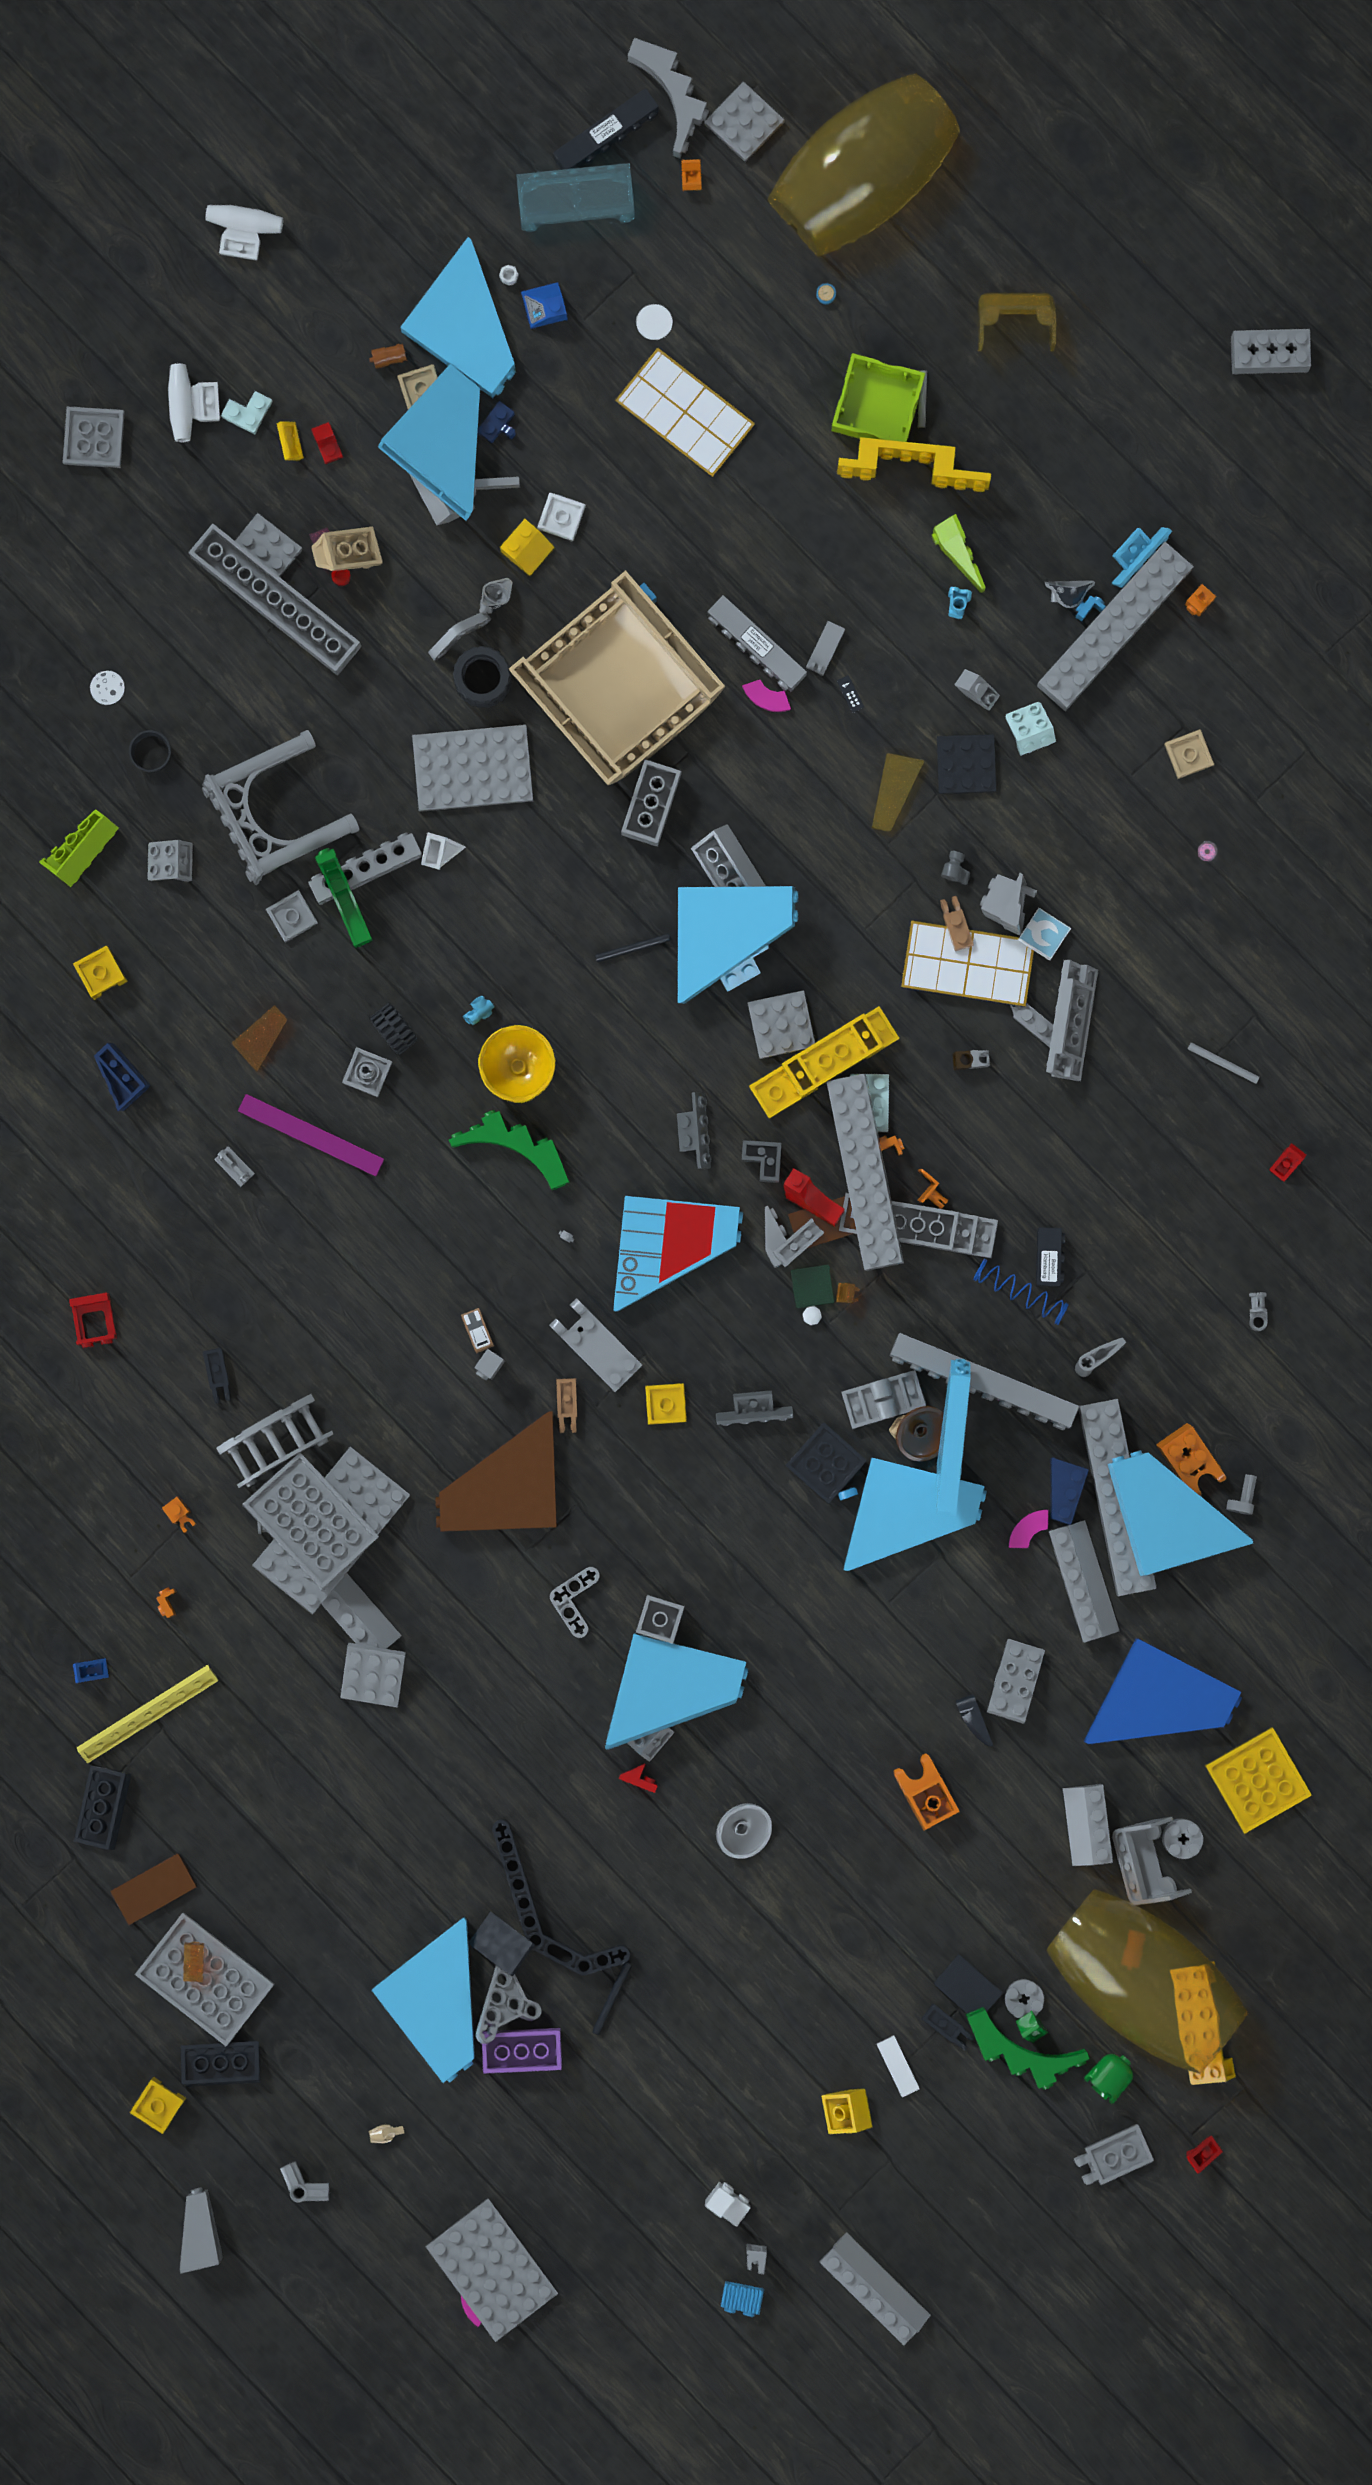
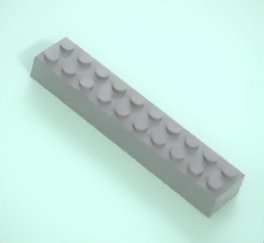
(275, 599)
(1115, 626)
(865, 1172)
(985, 1381)
(1104, 1441)

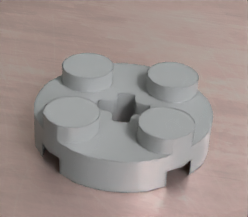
(1028, 1988)

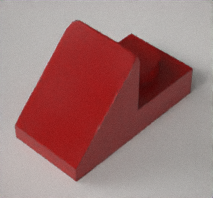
(327, 443)
(1287, 1162)
(633, 1777)
(1203, 2154)

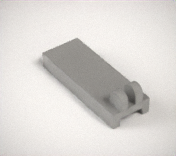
(496, 483)
(825, 648)
(798, 1242)

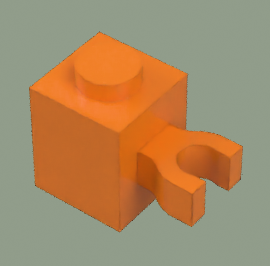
(1200, 601)
(177, 1512)

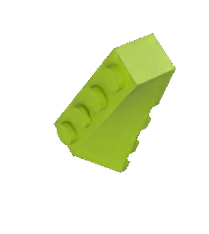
(80, 848)

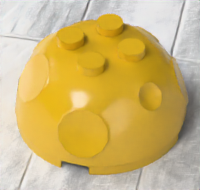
(516, 1063)

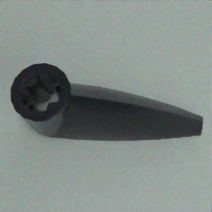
(973, 1719)

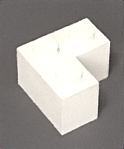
(727, 2204)

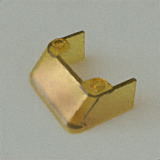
(993, 304)

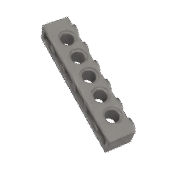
(359, 878)

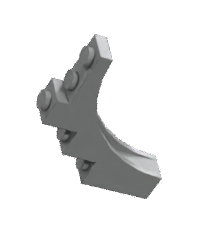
(661, 65)

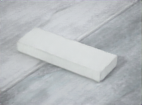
(898, 2066)

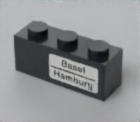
(1049, 1257)

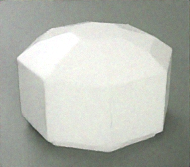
(508, 275)
(812, 1315)

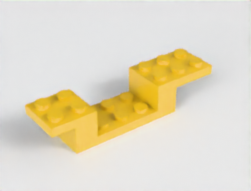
(942, 456)
(823, 1061)

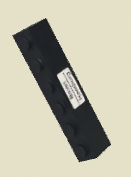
(607, 131)

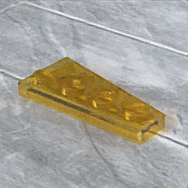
(895, 786)

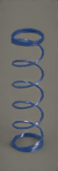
(1063, 1308)

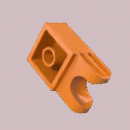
(1195, 1462)
(927, 1787)

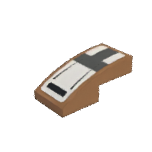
(477, 1330)

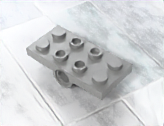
(883, 1399)
(1015, 1681)

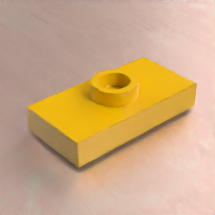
(290, 440)

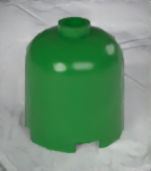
(1110, 2076)

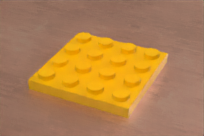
(1258, 1780)

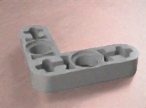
(456, 632)
(567, 1602)

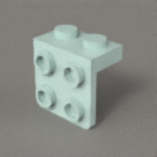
(1031, 728)

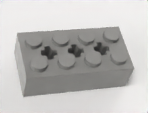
(1263, 361)
(662, 797)

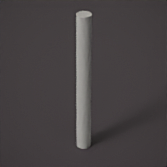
(1224, 1063)

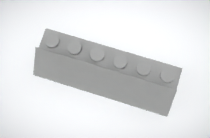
(1072, 1021)
(1083, 1581)
(359, 1615)
(875, 2288)

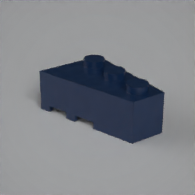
(121, 1076)
(1066, 1487)

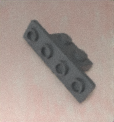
(694, 1130)
(753, 1407)

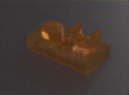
(193, 1962)

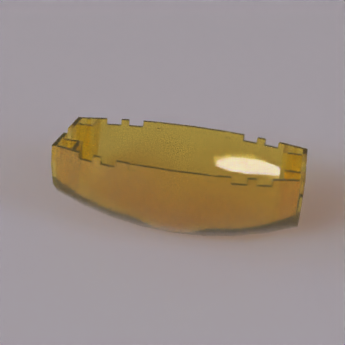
(865, 163)
(1147, 1981)

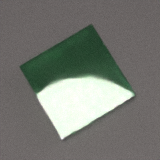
(812, 1286)

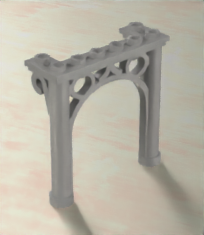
(292, 848)

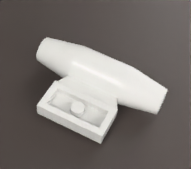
(242, 229)
(190, 402)

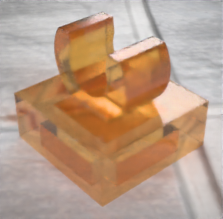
(846, 1293)

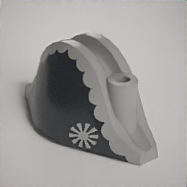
(1069, 592)
(495, 595)

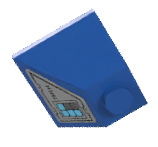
(544, 305)

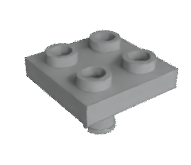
(367, 1072)

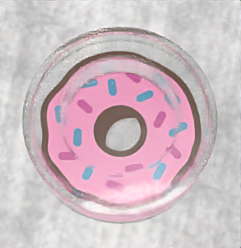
(1207, 851)

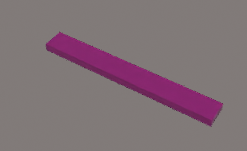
(311, 1135)

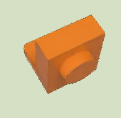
(691, 175)
(892, 1141)
(165, 1607)

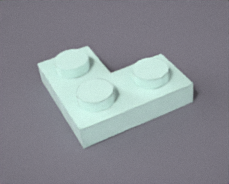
(250, 416)

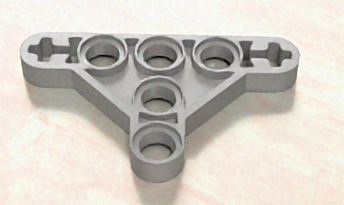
(502, 2010)

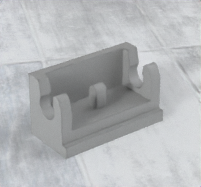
(756, 2254)

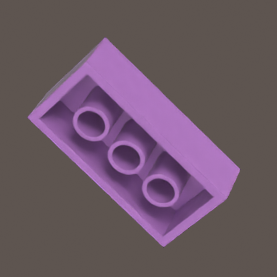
(523, 2051)

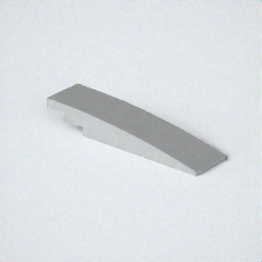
(940, 1229)

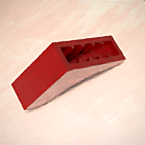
(806, 1195)

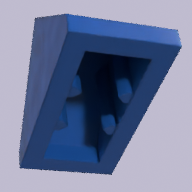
(90, 1670)

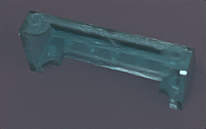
(575, 195)

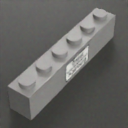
(756, 643)

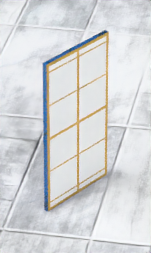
(685, 412)
(990, 970)

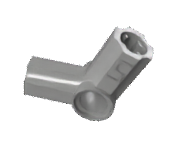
(312, 2191)

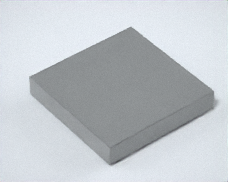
(291, 916)

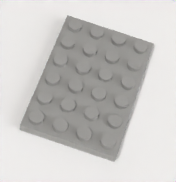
(472, 768)
(310, 1520)
(229, 1985)
(491, 2270)

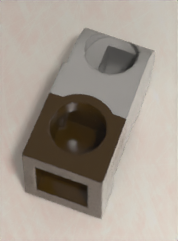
(970, 1059)

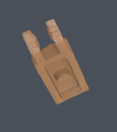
(956, 925)
(567, 1402)

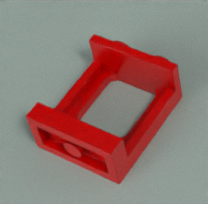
(89, 1304)

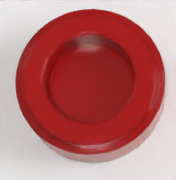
(341, 577)

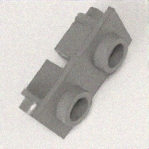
(234, 1166)

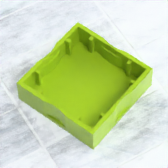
(877, 400)

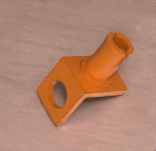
(931, 1192)

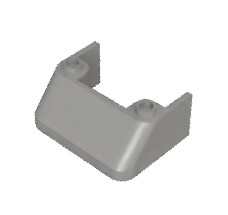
(1140, 1863)

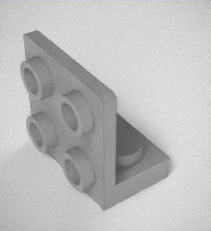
(170, 860)
(651, 1744)

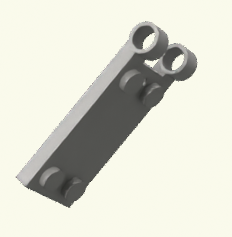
(598, 1347)

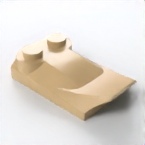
(347, 549)

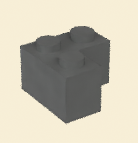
(765, 1153)

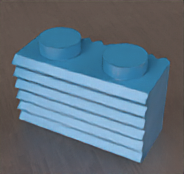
(742, 2298)

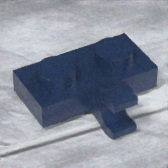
(496, 423)

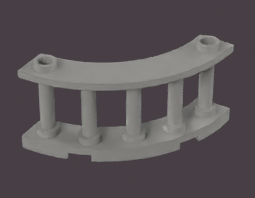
(266, 1427)

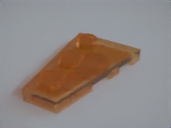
(259, 1037)

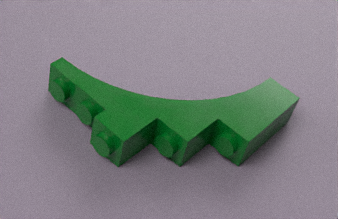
(343, 897)
(518, 1139)
(1042, 2066)

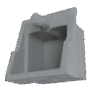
(1006, 902)

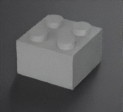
(660, 1619)

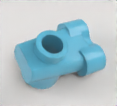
(958, 599)
(481, 1009)

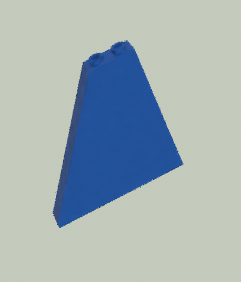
(1160, 1697)

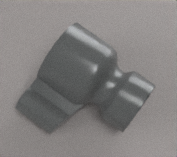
(953, 870)

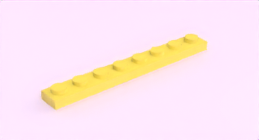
(147, 1714)

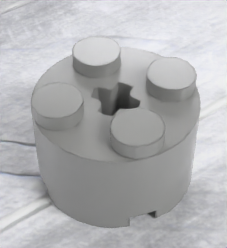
(1173, 1832)

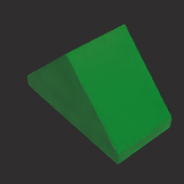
(1031, 2027)

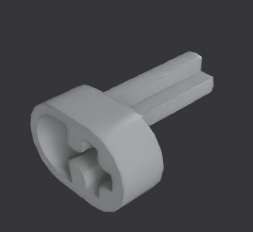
(1245, 1505)

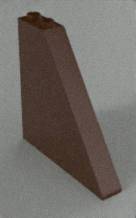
(507, 1488)

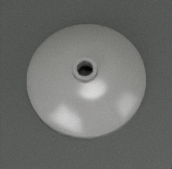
(747, 1838)

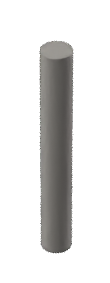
(922, 403)

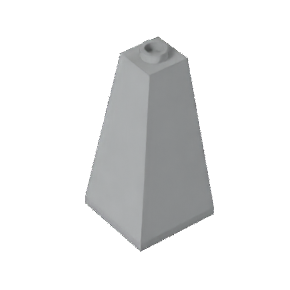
(200, 2235)

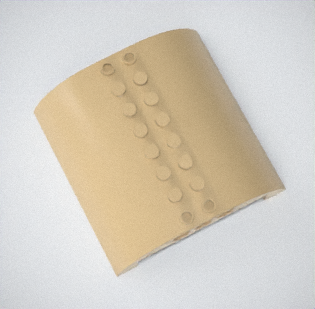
(619, 680)

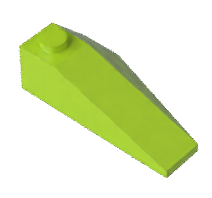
(951, 541)

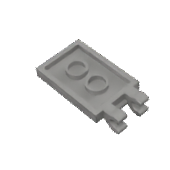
(1115, 2155)

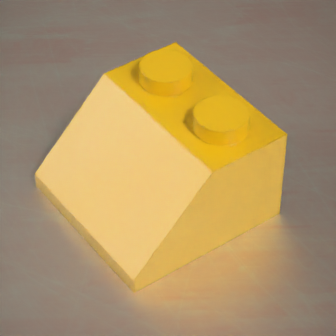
(526, 547)
(847, 2111)

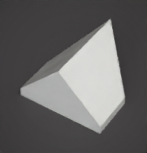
(439, 850)

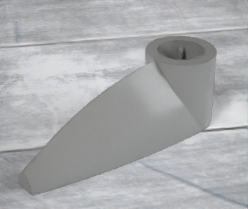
(1097, 1357)

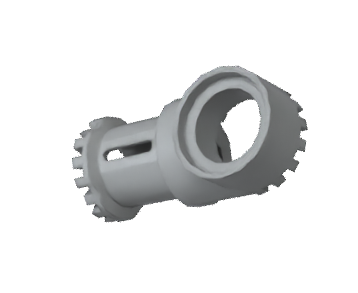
(1258, 1300)

